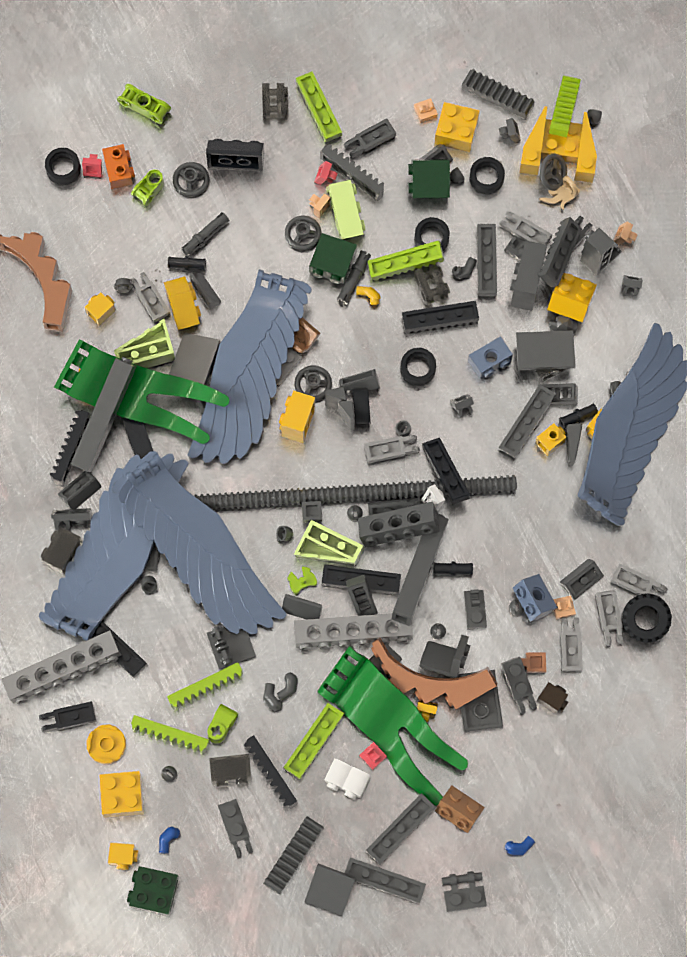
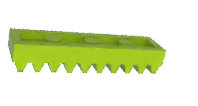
(564, 106)
(318, 107)
(406, 260)
(205, 685)
(170, 733)
(313, 741)

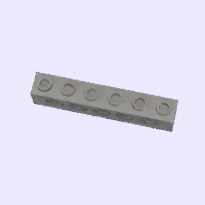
(343, 624)
(14, 682)

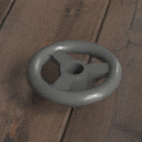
(550, 171)
(191, 172)
(302, 225)
(313, 376)

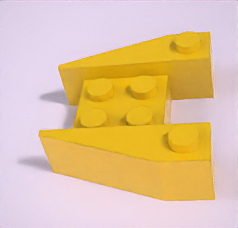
(575, 148)

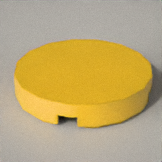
(106, 744)

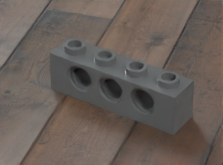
(398, 524)

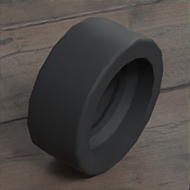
(62, 153)
(487, 188)
(432, 222)
(418, 352)
(361, 406)

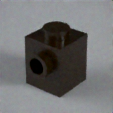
(553, 698)

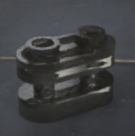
(281, 93)
(440, 288)

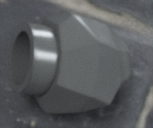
(563, 323)

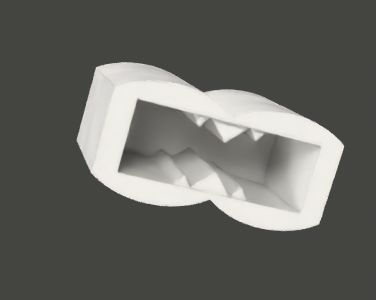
(347, 778)

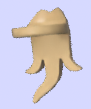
(563, 194)

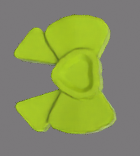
(303, 582)

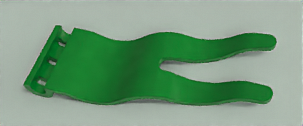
(134, 406)
(380, 712)

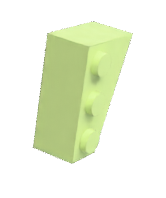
(346, 209)
(149, 348)
(328, 545)

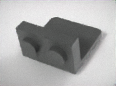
(444, 658)

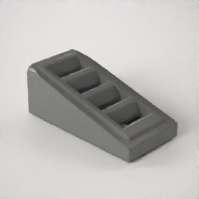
(362, 380)
(565, 387)
(573, 434)
(359, 585)

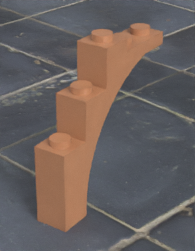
(56, 293)
(458, 690)

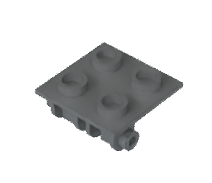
(230, 647)

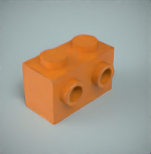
(117, 166)

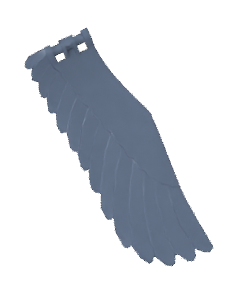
(632, 424)
(199, 548)

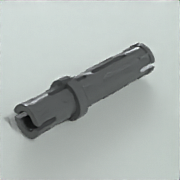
(198, 240)
(356, 271)

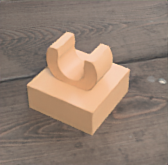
(425, 110)
(320, 204)
(625, 234)
(565, 607)

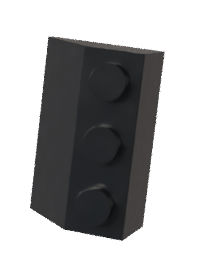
(235, 155)

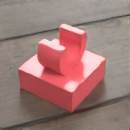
(92, 166)
(325, 174)
(373, 756)

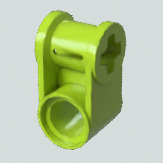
(146, 190)
(223, 721)

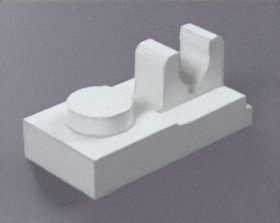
(434, 495)

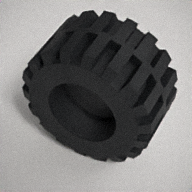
(652, 634)

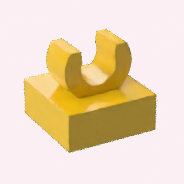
(427, 708)

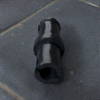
(187, 263)
(578, 416)
(453, 568)

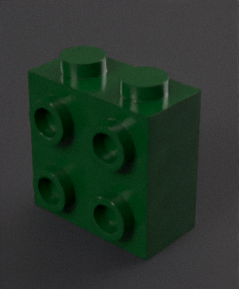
(429, 178)
(332, 259)
(153, 891)

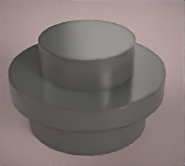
(123, 285)

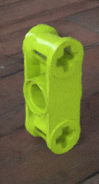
(154, 109)

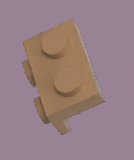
(305, 336)
(459, 809)

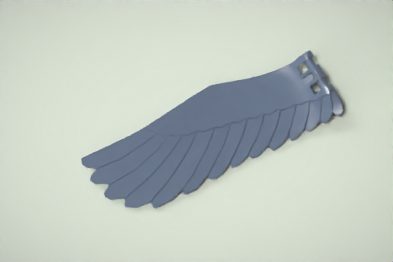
(248, 367)
(107, 561)

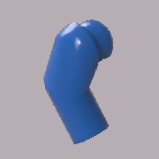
(166, 837)
(519, 848)

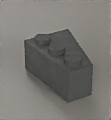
(598, 251)
(527, 271)

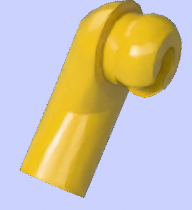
(370, 292)

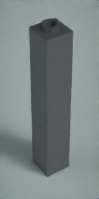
(104, 414)
(418, 574)

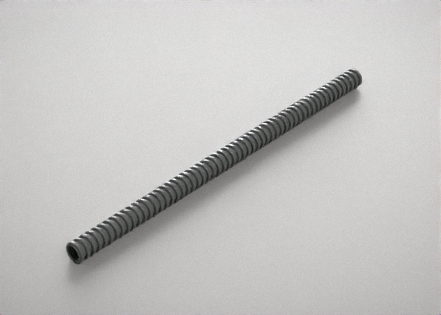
(350, 493)

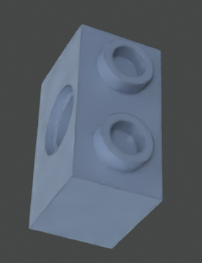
(496, 349)
(534, 597)

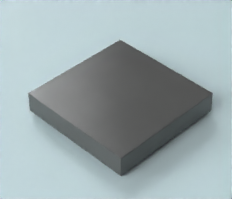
(330, 889)

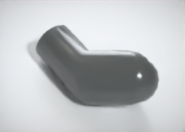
(461, 272)
(290, 686)
(269, 698)

